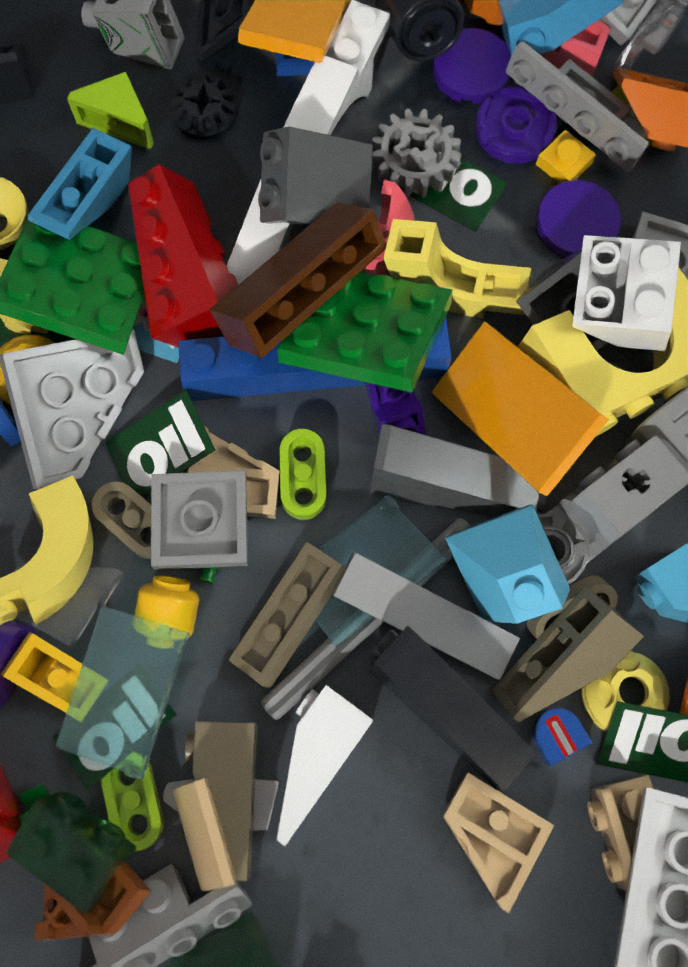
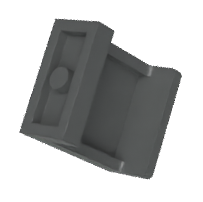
(309, 174)

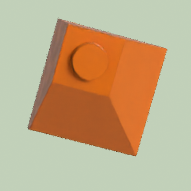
(658, 106)

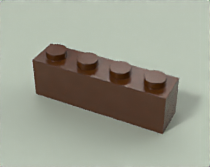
(299, 279)

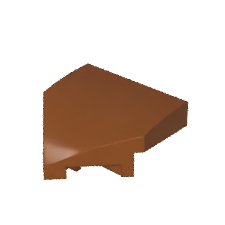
(115, 907)

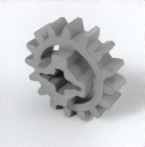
(415, 153)

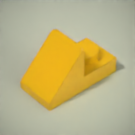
(44, 671)

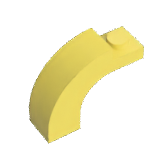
(419, 256)
(61, 560)

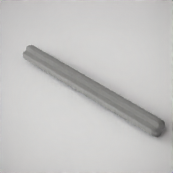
(327, 656)

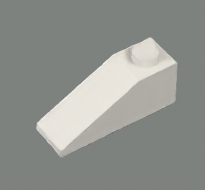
(320, 747)

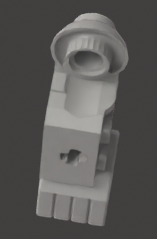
(623, 492)

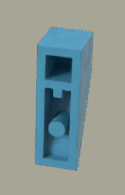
(549, 22)
(84, 186)

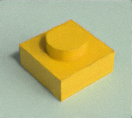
(565, 158)

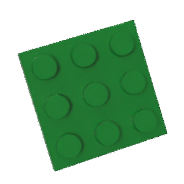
(74, 286)
(371, 331)

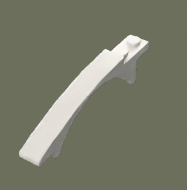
(318, 108)

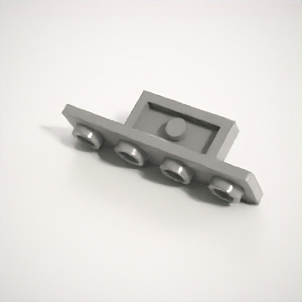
(580, 103)
(168, 922)

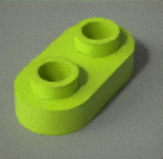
(302, 475)
(127, 801)

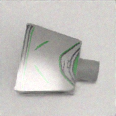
(137, 28)

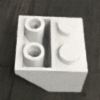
(627, 291)

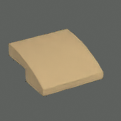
(204, 835)

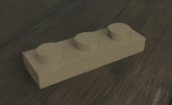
(287, 615)

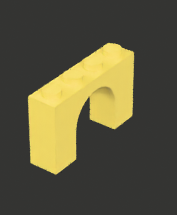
(608, 389)

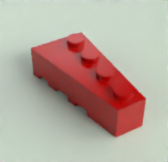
(177, 257)

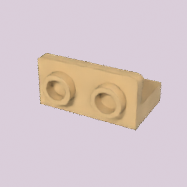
(616, 814)

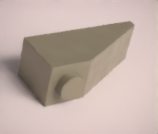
(571, 653)
(228, 759)

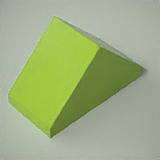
(112, 109)

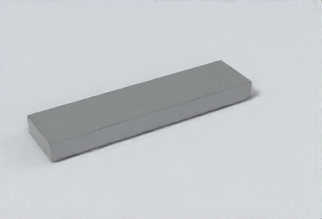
(429, 615)

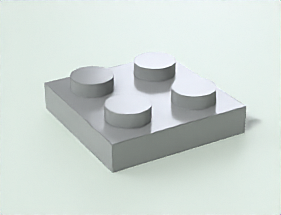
(199, 520)

